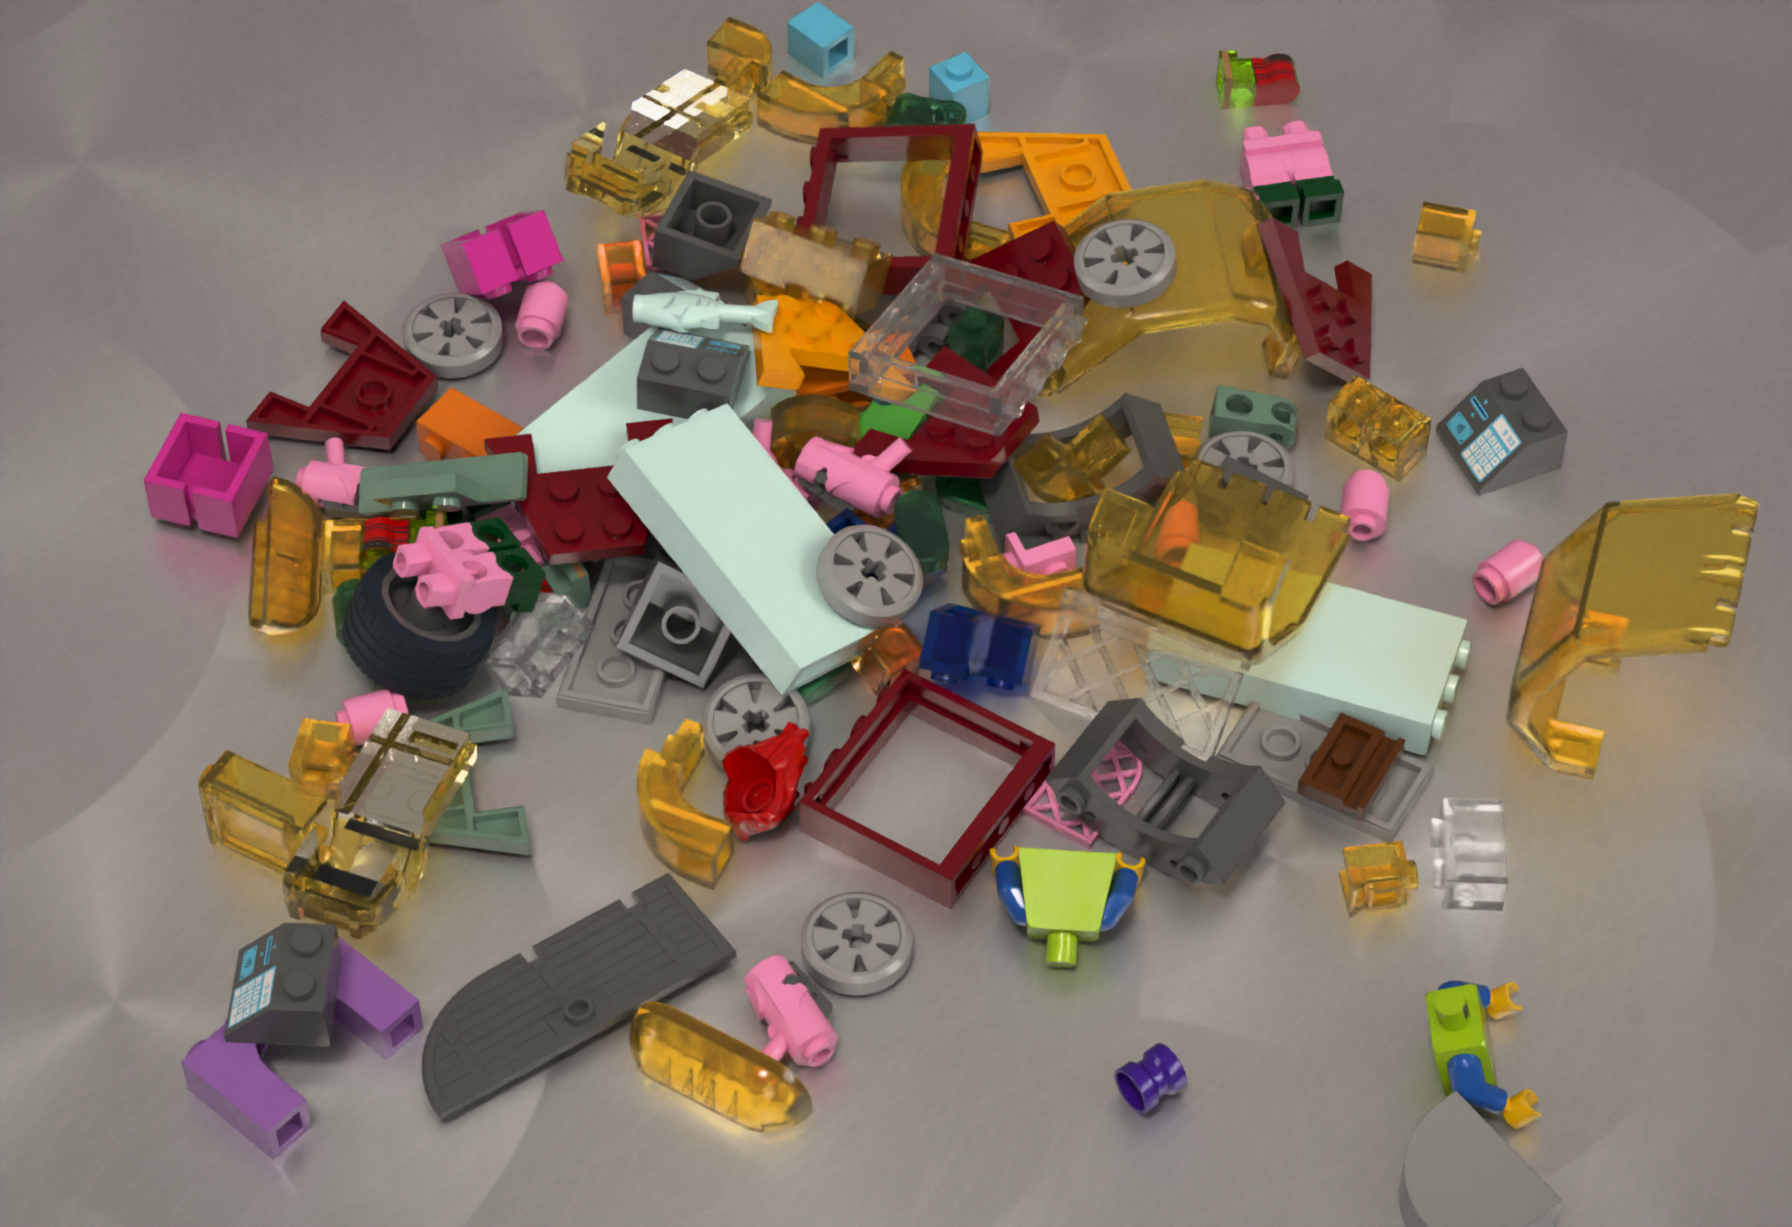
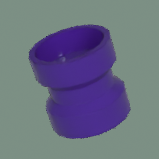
(1150, 1078)

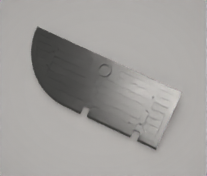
(572, 991)

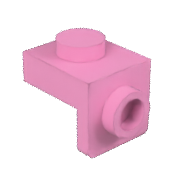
(1041, 560)

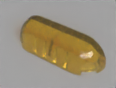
(285, 561)
(715, 1069)

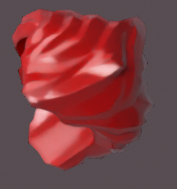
(763, 781)

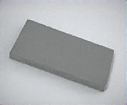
(600, 675)
(1286, 749)

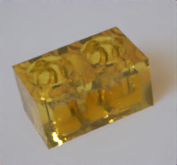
(1377, 428)

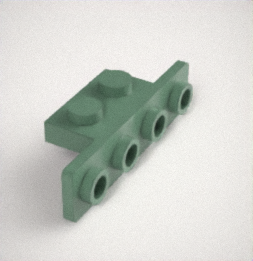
(443, 484)

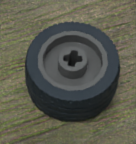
(410, 646)

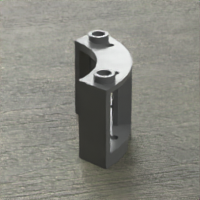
(1046, 522)
(1242, 792)

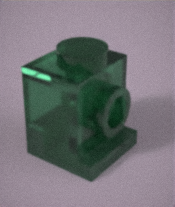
(977, 337)

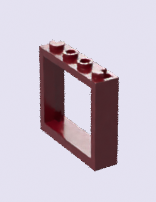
(902, 143)
(914, 695)

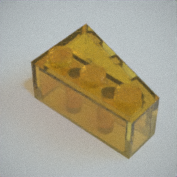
(816, 262)

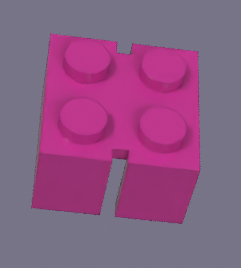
(510, 251)
(199, 484)

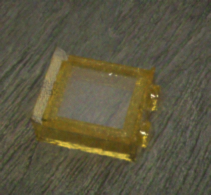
(259, 811)

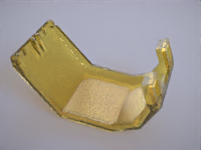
(1218, 276)
(1214, 561)
(1626, 586)

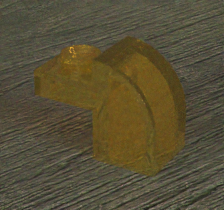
(740, 57)
(811, 415)
(1073, 470)

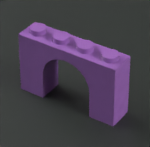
(261, 1104)

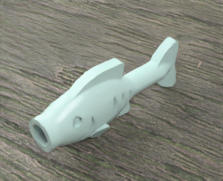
(699, 310)

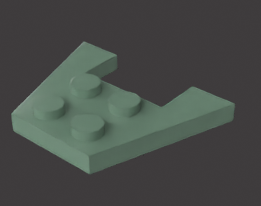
(491, 829)

